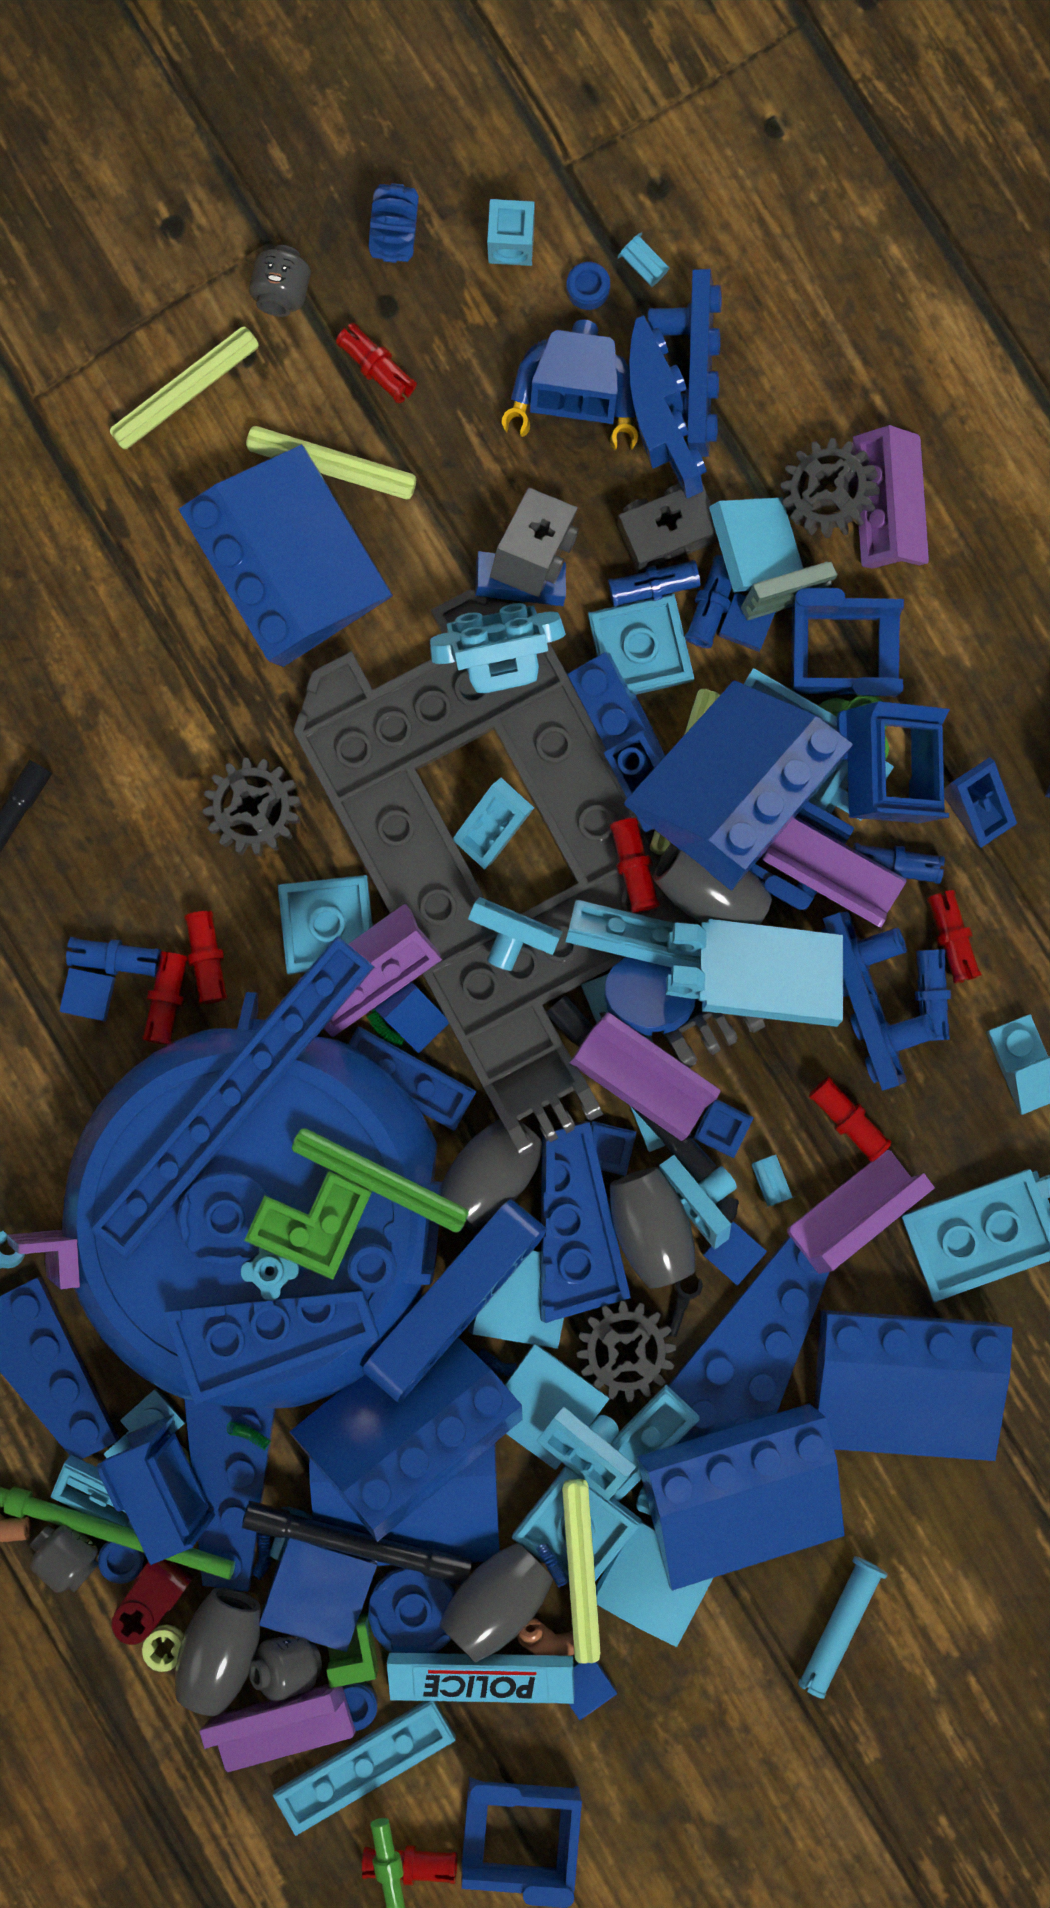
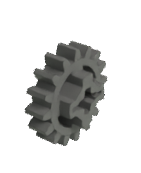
(839, 475)
(232, 816)
(641, 1363)

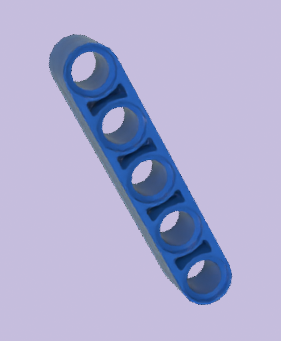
(454, 1300)

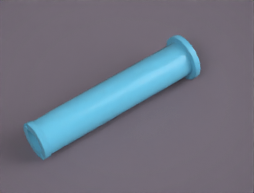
(841, 1627)

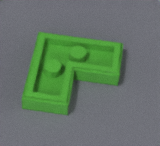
(313, 1239)

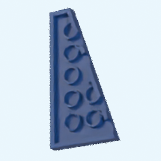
(752, 1351)

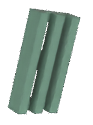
(780, 591)

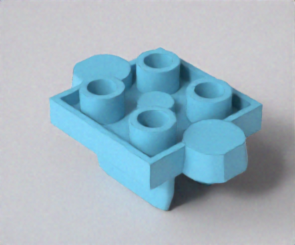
(498, 647)

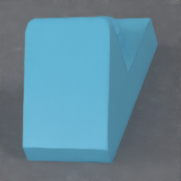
(1022, 1062)

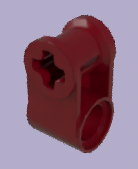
(153, 1594)

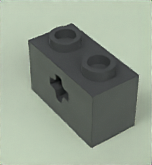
(534, 543)
(657, 545)

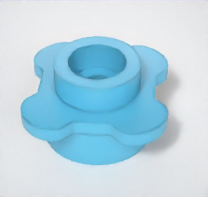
(269, 1285)

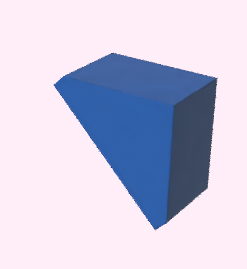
(981, 802)
(413, 1016)

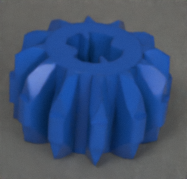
(393, 223)

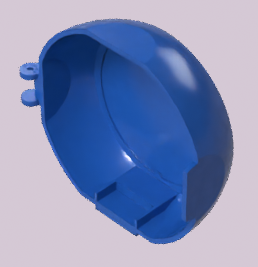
(325, 1091)

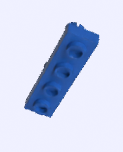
(704, 343)
(869, 1021)

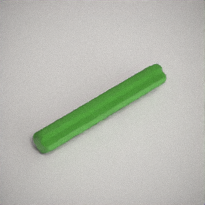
(380, 1180)

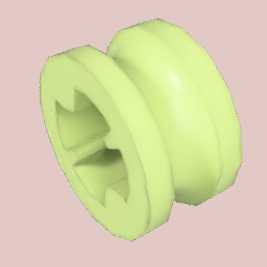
(150, 1645)

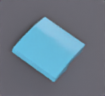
(543, 1388)
(639, 1590)

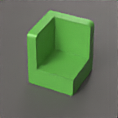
(358, 1662)

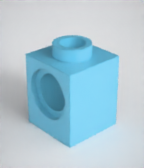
(511, 232)

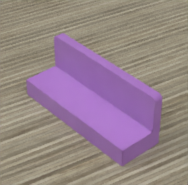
(898, 523)
(835, 870)
(399, 956)
(644, 1076)
(857, 1212)
(60, 1254)
(279, 1728)

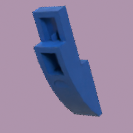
(657, 405)
(619, 722)

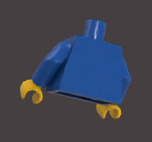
(575, 379)

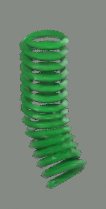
(390, 1035)
(243, 1432)

